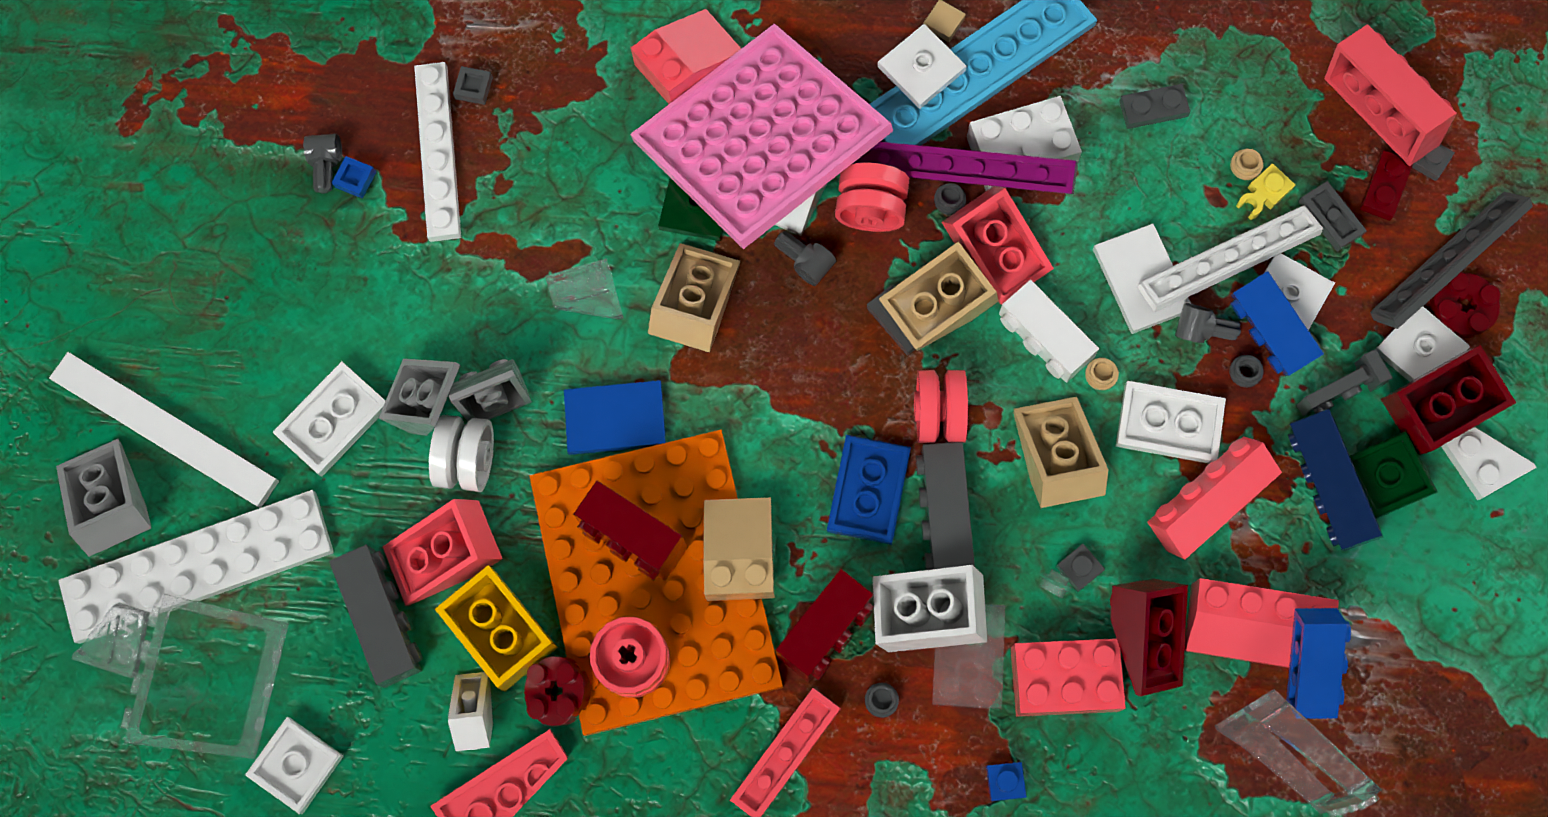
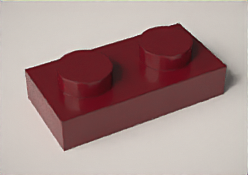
(1386, 186)

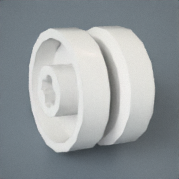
(461, 453)

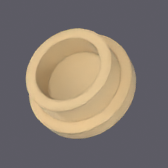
(1246, 164)
(1101, 374)

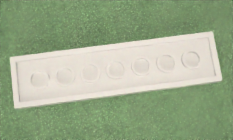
(201, 562)

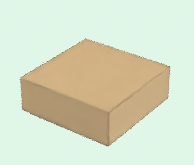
(944, 20)

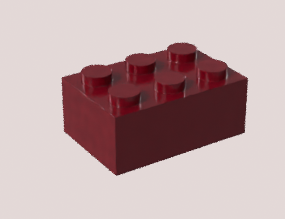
(1448, 400)
(629, 532)
(826, 627)

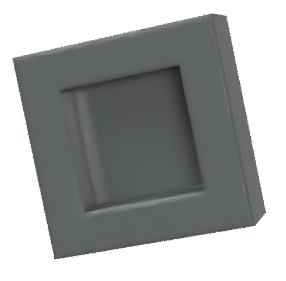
(473, 85)
(1434, 162)
(1375, 369)
(1080, 567)

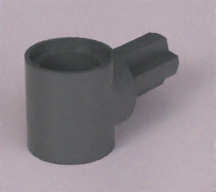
(322, 154)
(811, 261)
(1200, 324)

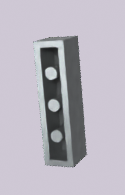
(946, 506)
(376, 616)

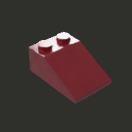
(1151, 632)

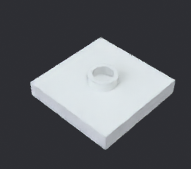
(921, 66)
(1301, 287)
(1420, 345)
(294, 765)

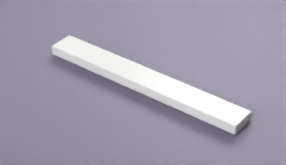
(164, 430)

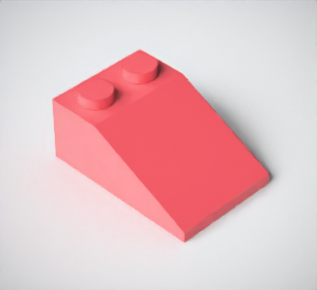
(683, 53)
(998, 242)
(442, 550)

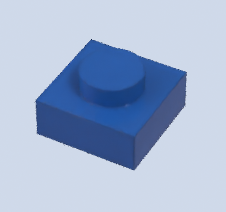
(354, 177)
(1006, 781)

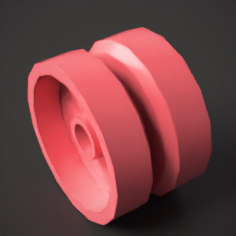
(872, 197)
(938, 406)
(615, 643)

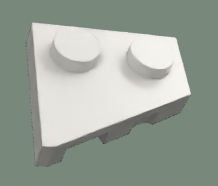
(1485, 462)

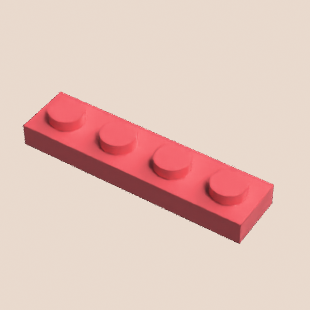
(785, 754)

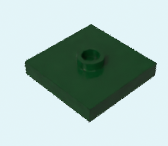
(685, 216)
(1392, 475)

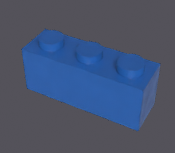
(1275, 325)
(1318, 662)

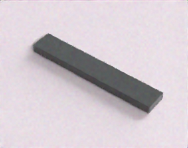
(1451, 259)

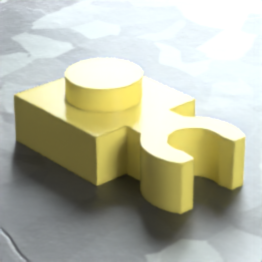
(1266, 189)

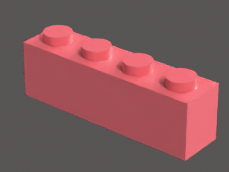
(1214, 497)

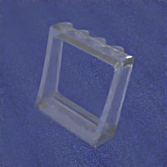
(261, 691)
(1272, 712)

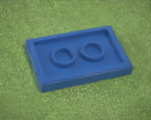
(614, 417)
(868, 489)

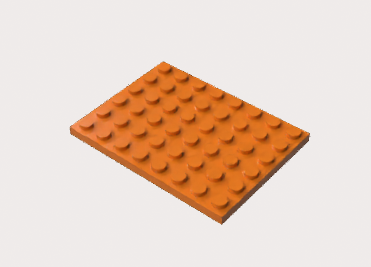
(714, 646)

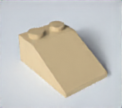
(693, 297)
(939, 297)
(1060, 452)
(738, 549)

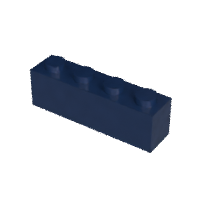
(1336, 481)

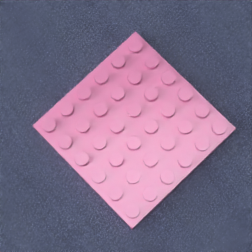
(761, 134)

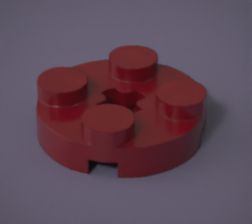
(1481, 296)
(539, 685)

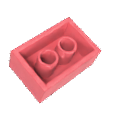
(1067, 677)

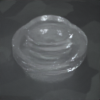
(1055, 583)

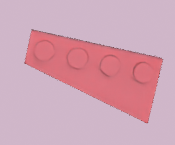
(507, 784)

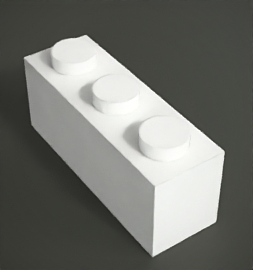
(1047, 331)

